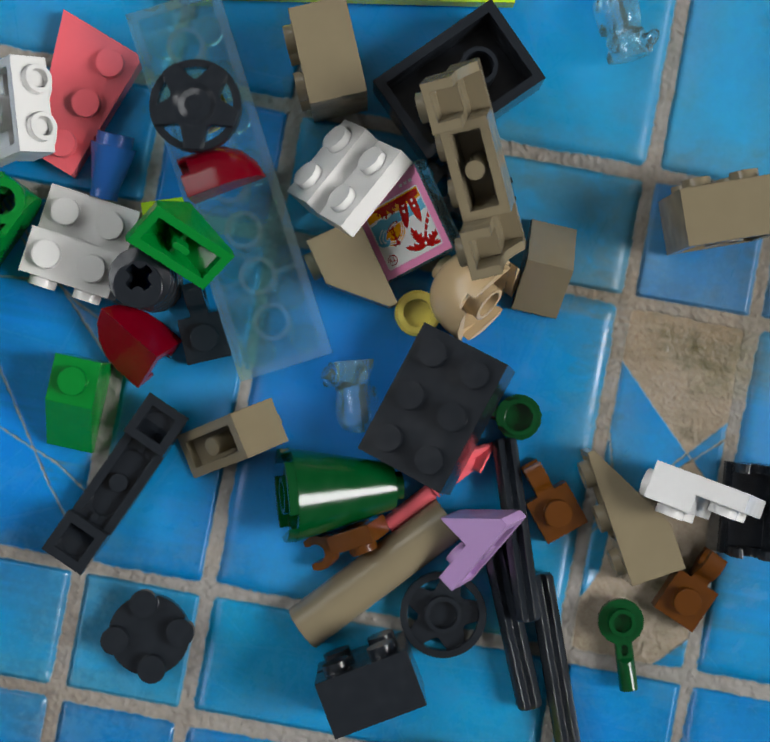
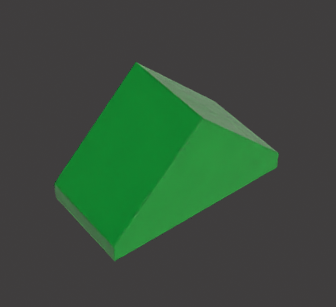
(181, 241)

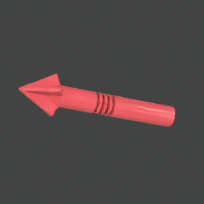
(426, 495)

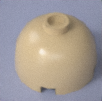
(468, 305)

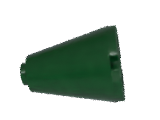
(331, 491)

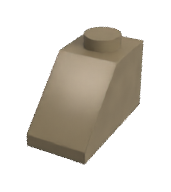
(349, 266)
(233, 438)

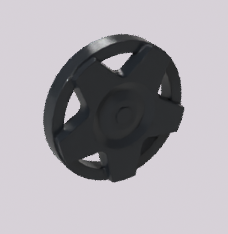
(195, 105)
(442, 616)

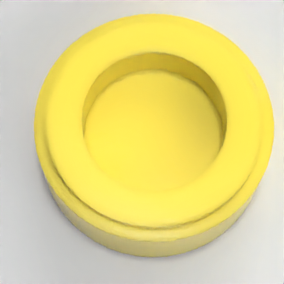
(413, 311)

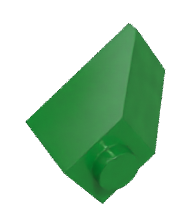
(76, 401)

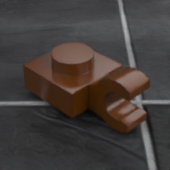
(552, 506)
(355, 537)
(687, 595)

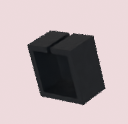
(369, 683)

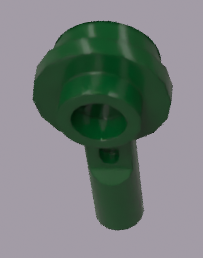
(518, 416)
(621, 624)

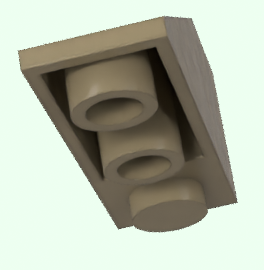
(639, 535)

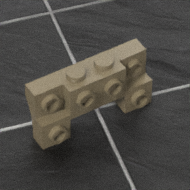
(480, 183)

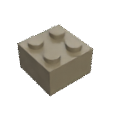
(331, 67)
(716, 214)

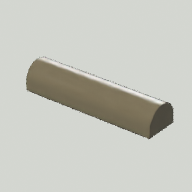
(373, 575)

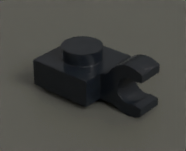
(203, 331)

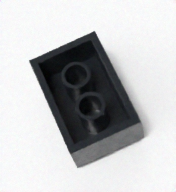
(485, 34)
(436, 409)

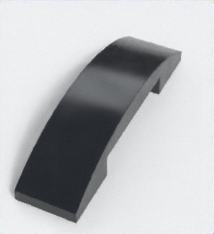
(116, 484)

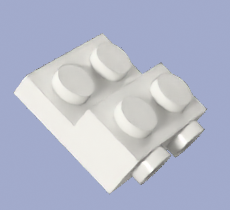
(25, 110)
(348, 177)
(77, 243)
(690, 495)

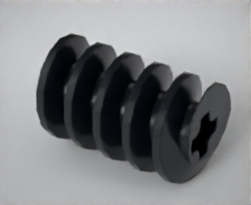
(128, 282)

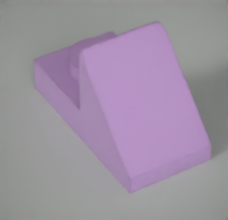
(481, 536)

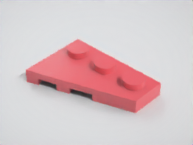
(88, 86)

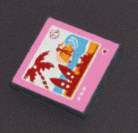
(411, 224)

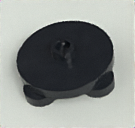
(148, 635)

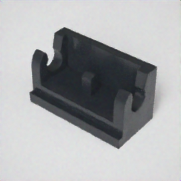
(753, 535)

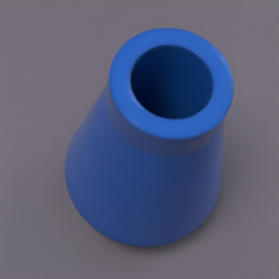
(110, 163)

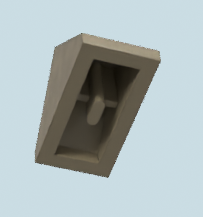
(545, 269)

